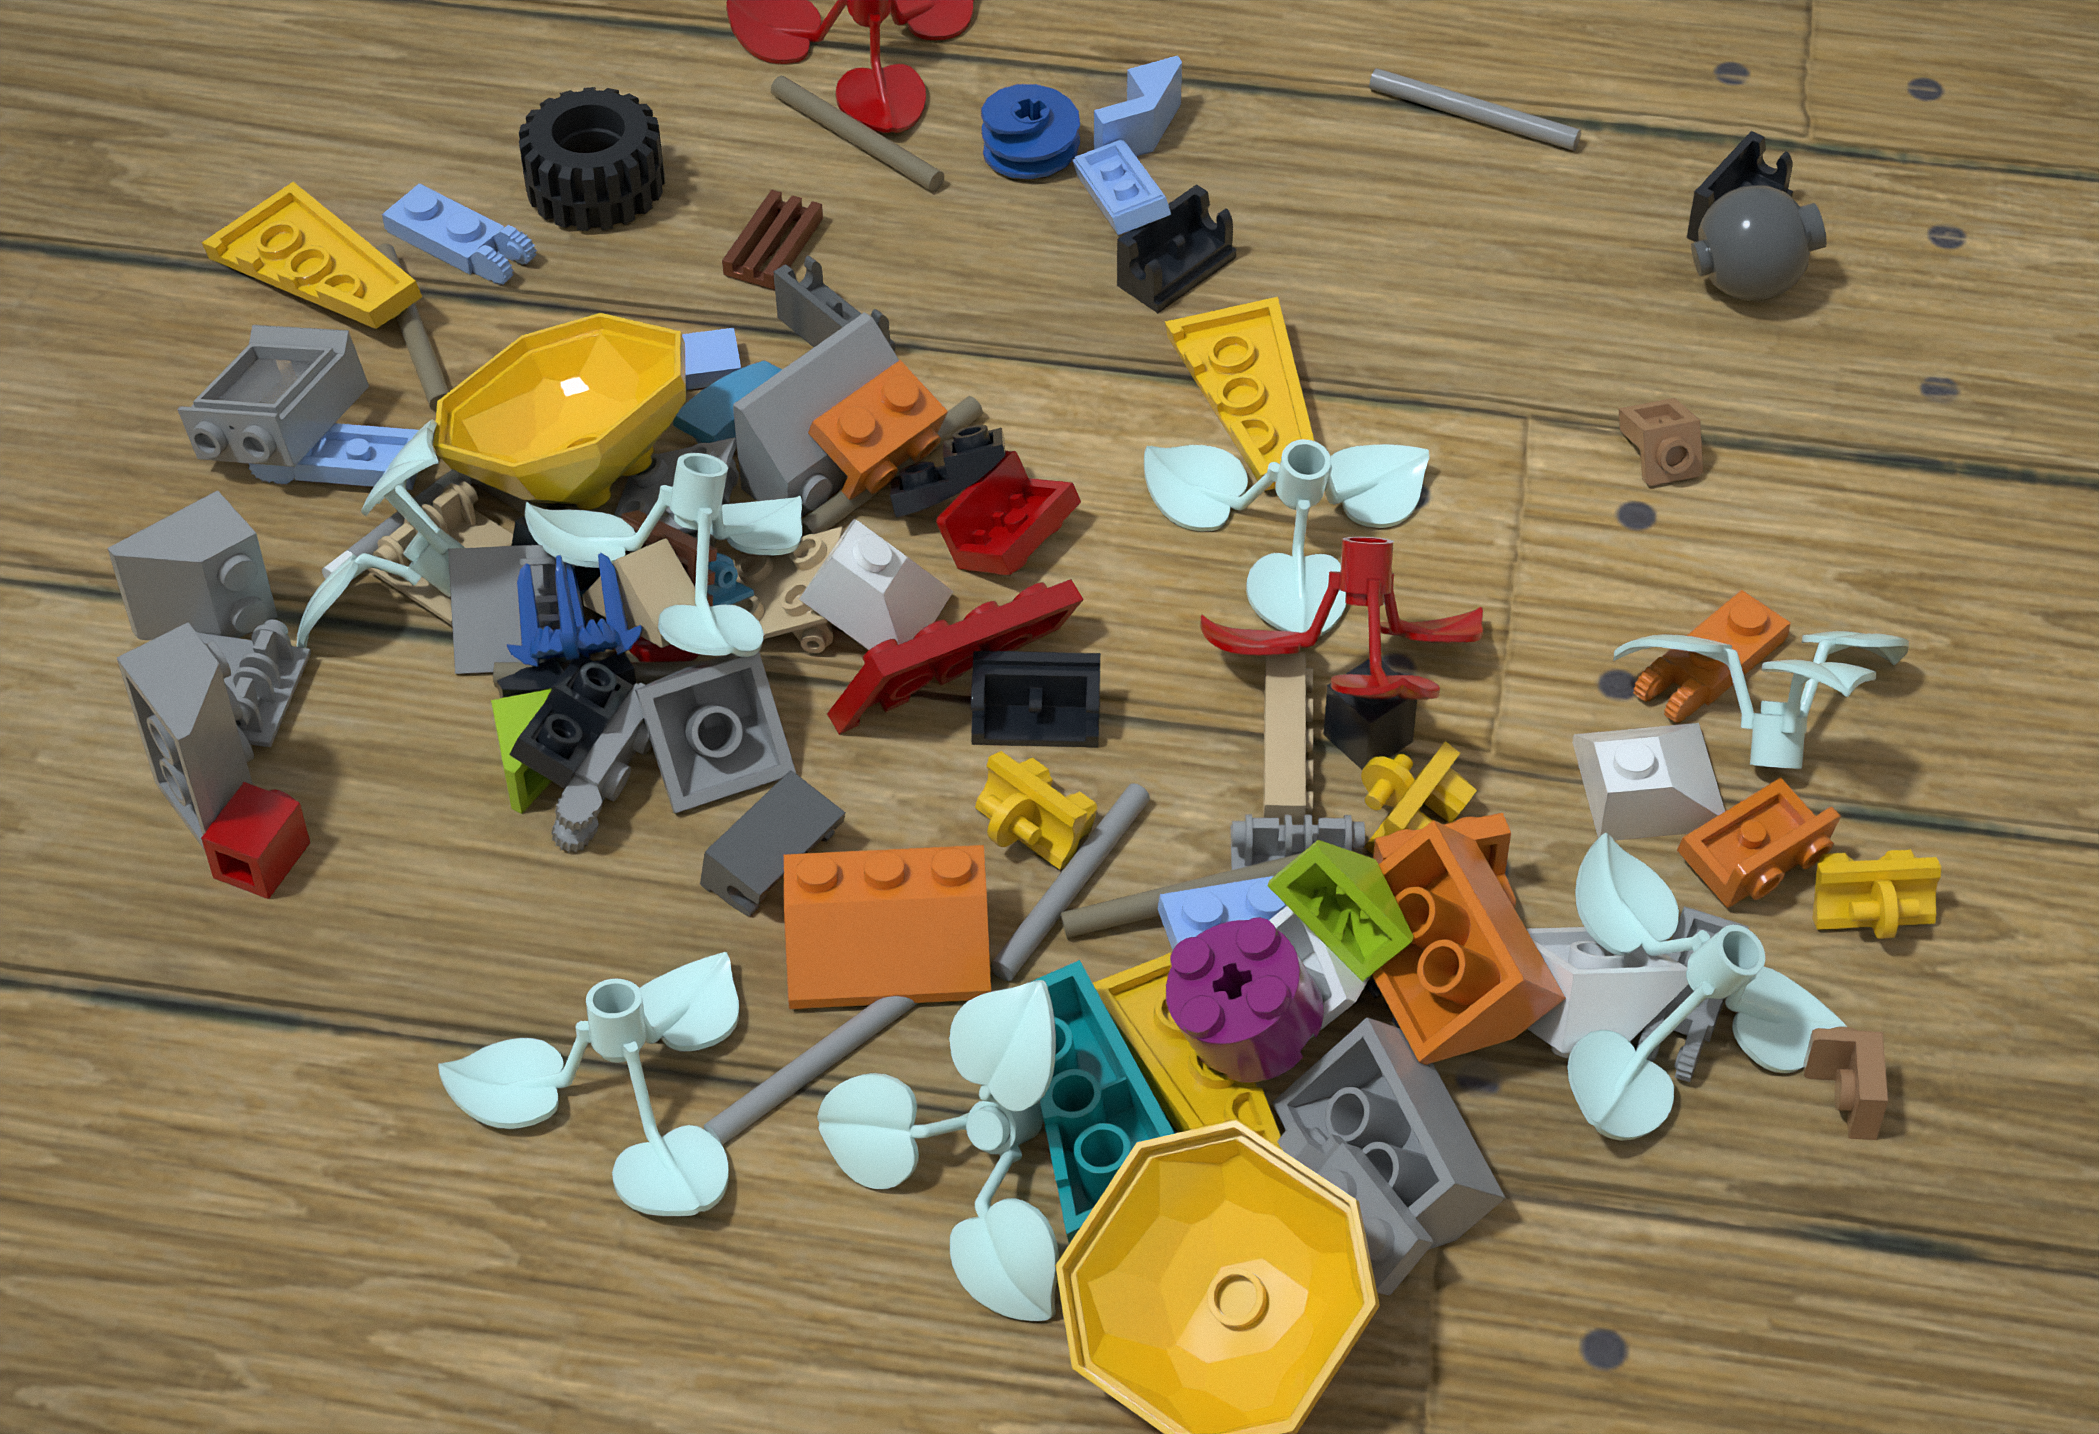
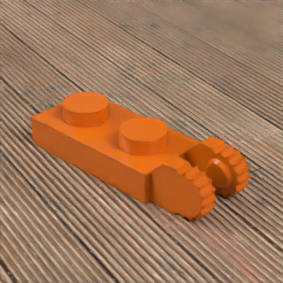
(1740, 622)

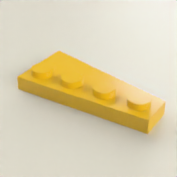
(315, 256)
(1247, 376)

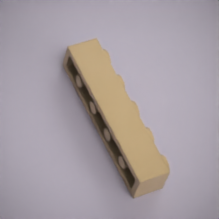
(1287, 738)

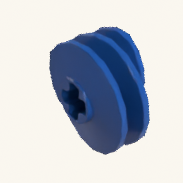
(1029, 131)

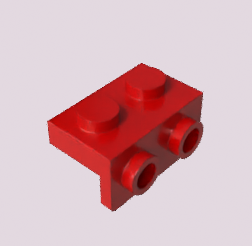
(1004, 517)

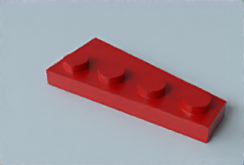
(946, 650)

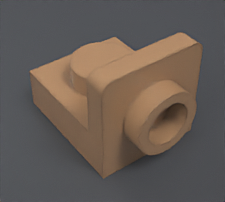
(1666, 439)
(1859, 1072)

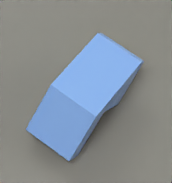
(1149, 107)

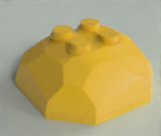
(565, 410)
(1216, 1284)

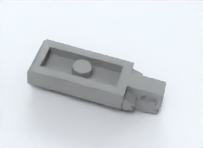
(1391, 1230)

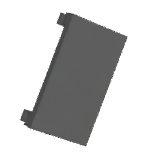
(813, 307)
(752, 851)

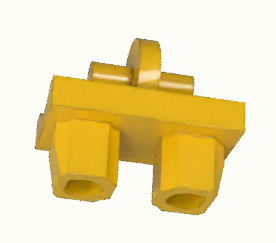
(1394, 786)
(1031, 811)
(1875, 892)

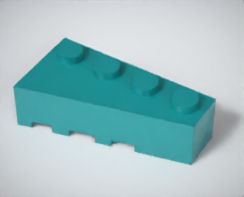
(1095, 1097)

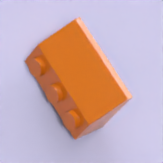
(886, 926)
(1471, 962)

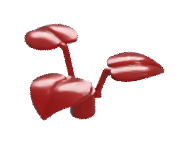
(877, 97)
(1367, 582)

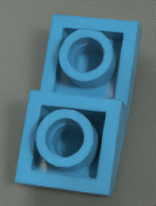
(710, 412)

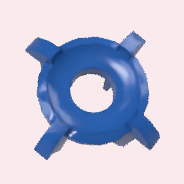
(573, 634)

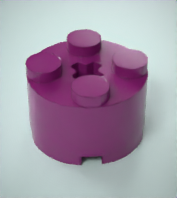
(1243, 999)

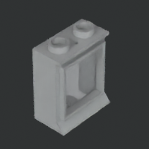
(276, 396)

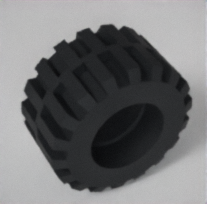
(592, 158)

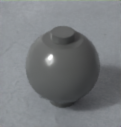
(1757, 242)

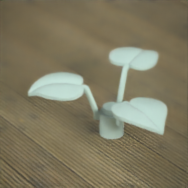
(1373, 482)
(696, 501)
(426, 550)
(1782, 726)
(1632, 906)
(687, 1008)
(1009, 1049)

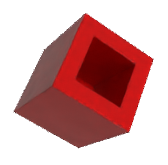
(256, 839)

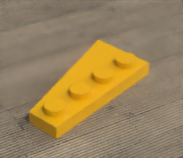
(1179, 1080)

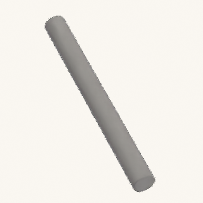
(1475, 109)
(1069, 882)
(806, 1067)

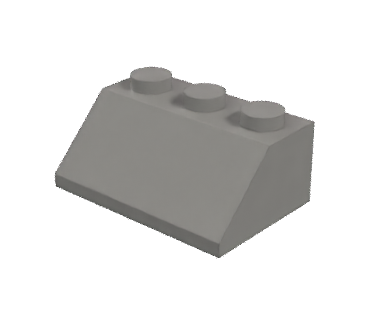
(774, 419)
(188, 723)
(1403, 1121)

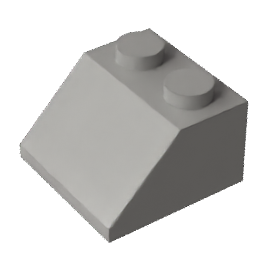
(195, 570)

